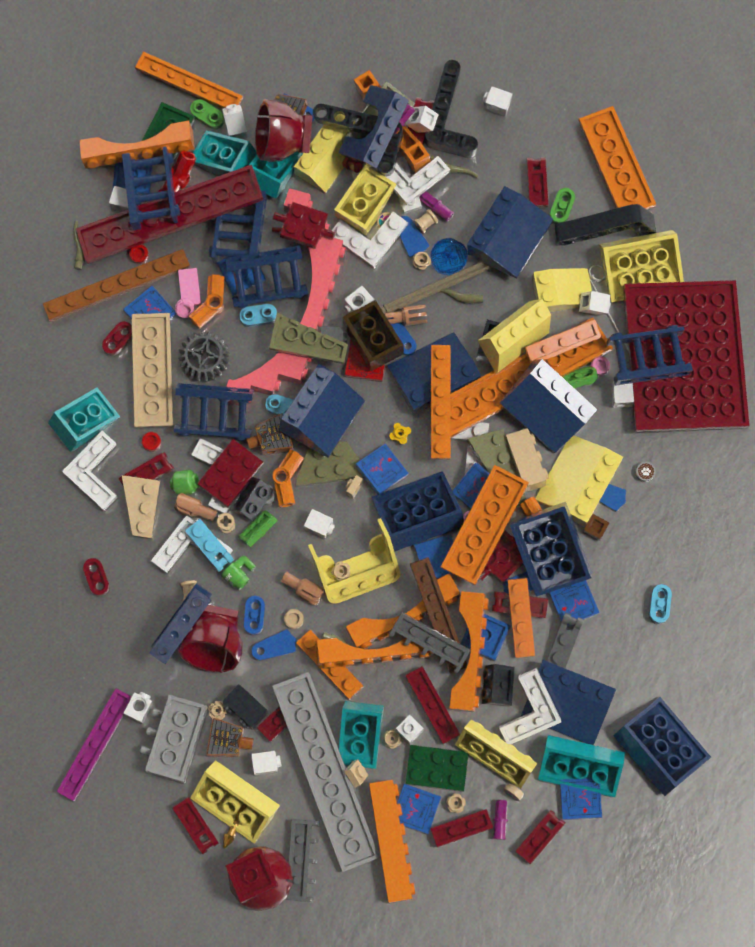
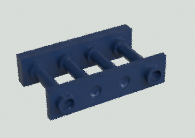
(133, 182)
(253, 237)
(273, 259)
(660, 371)
(223, 394)
(180, 623)

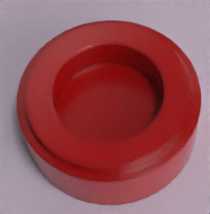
(139, 254)
(151, 441)

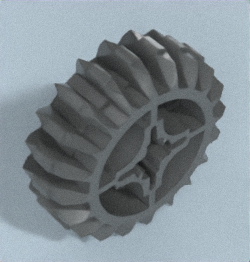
(211, 357)

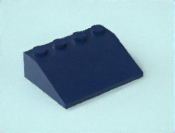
(509, 233)
(414, 372)
(547, 405)
(321, 411)
(419, 511)
(551, 549)
(578, 700)
(662, 746)

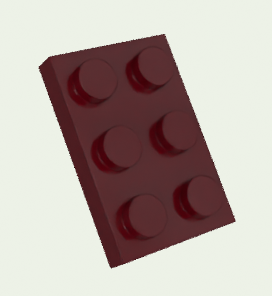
(230, 473)

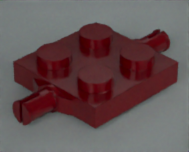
(304, 225)
(504, 559)

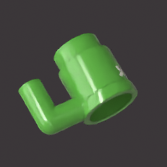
(235, 575)

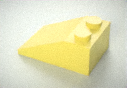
(365, 200)
(561, 287)

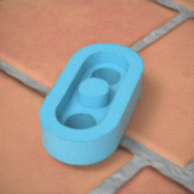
(258, 317)
(283, 404)
(660, 604)

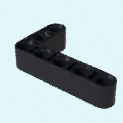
(443, 113)
(364, 128)
(605, 223)

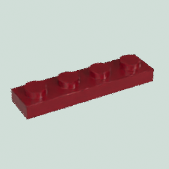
(432, 705)

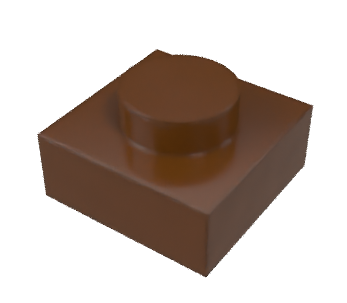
(596, 527)

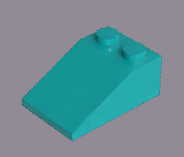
(223, 153)
(274, 175)
(83, 419)
(360, 733)

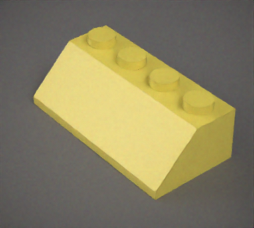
(323, 162)
(517, 331)
(495, 753)
(224, 794)

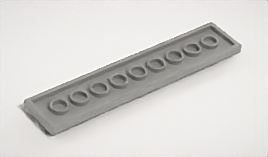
(325, 772)

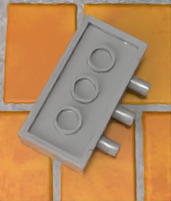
(175, 738)

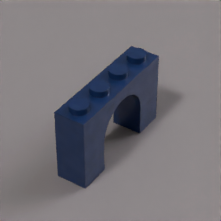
(372, 147)

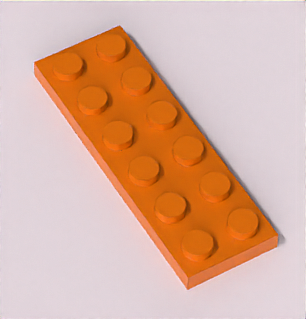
(616, 159)
(484, 525)

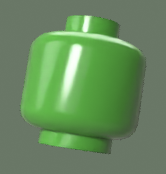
(184, 482)

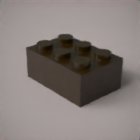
(373, 335)

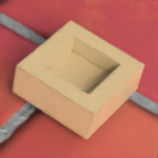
(353, 486)
(356, 773)

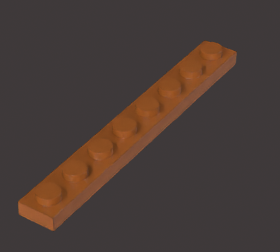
(116, 285)

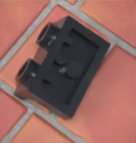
(251, 498)
(498, 685)

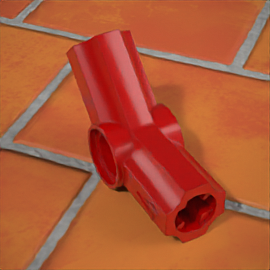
(181, 171)

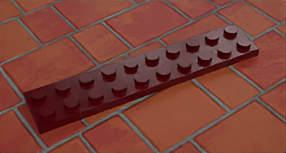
(196, 206)

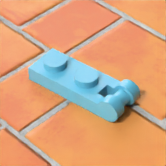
(209, 544)

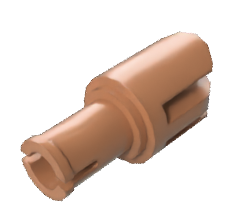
(403, 316)
(193, 507)
(304, 588)

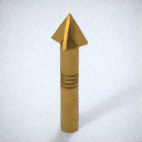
(229, 837)

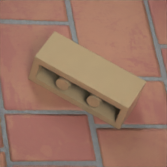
(527, 459)

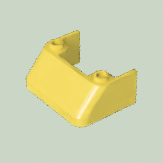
(367, 570)

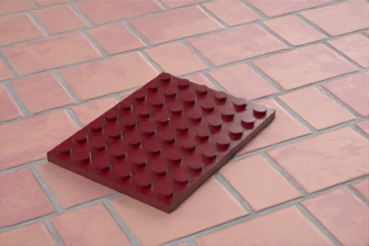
(712, 342)

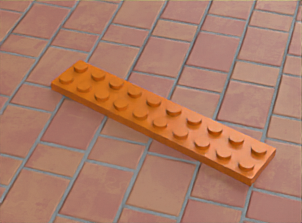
(483, 396)

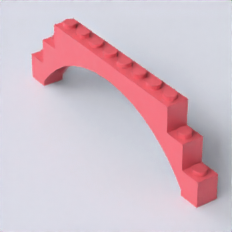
(324, 267)

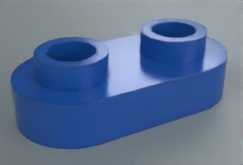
(254, 615)

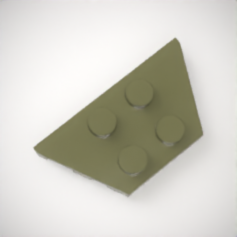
(320, 469)

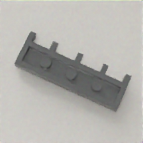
(430, 640)
(299, 859)

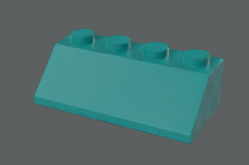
(580, 760)

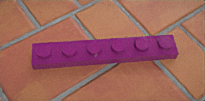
(94, 745)

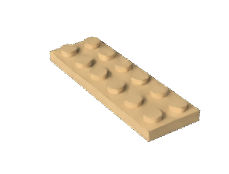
(152, 370)

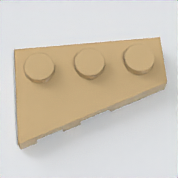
(141, 503)

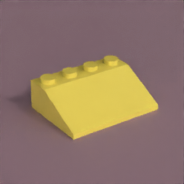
(641, 260)
(579, 478)

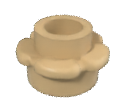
(421, 265)
(346, 571)
(212, 710)
(387, 741)
(455, 808)

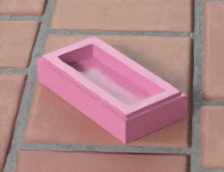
(190, 285)

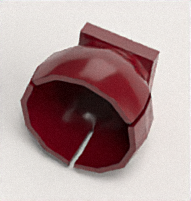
(281, 134)
(212, 639)
(260, 878)

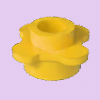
(402, 439)

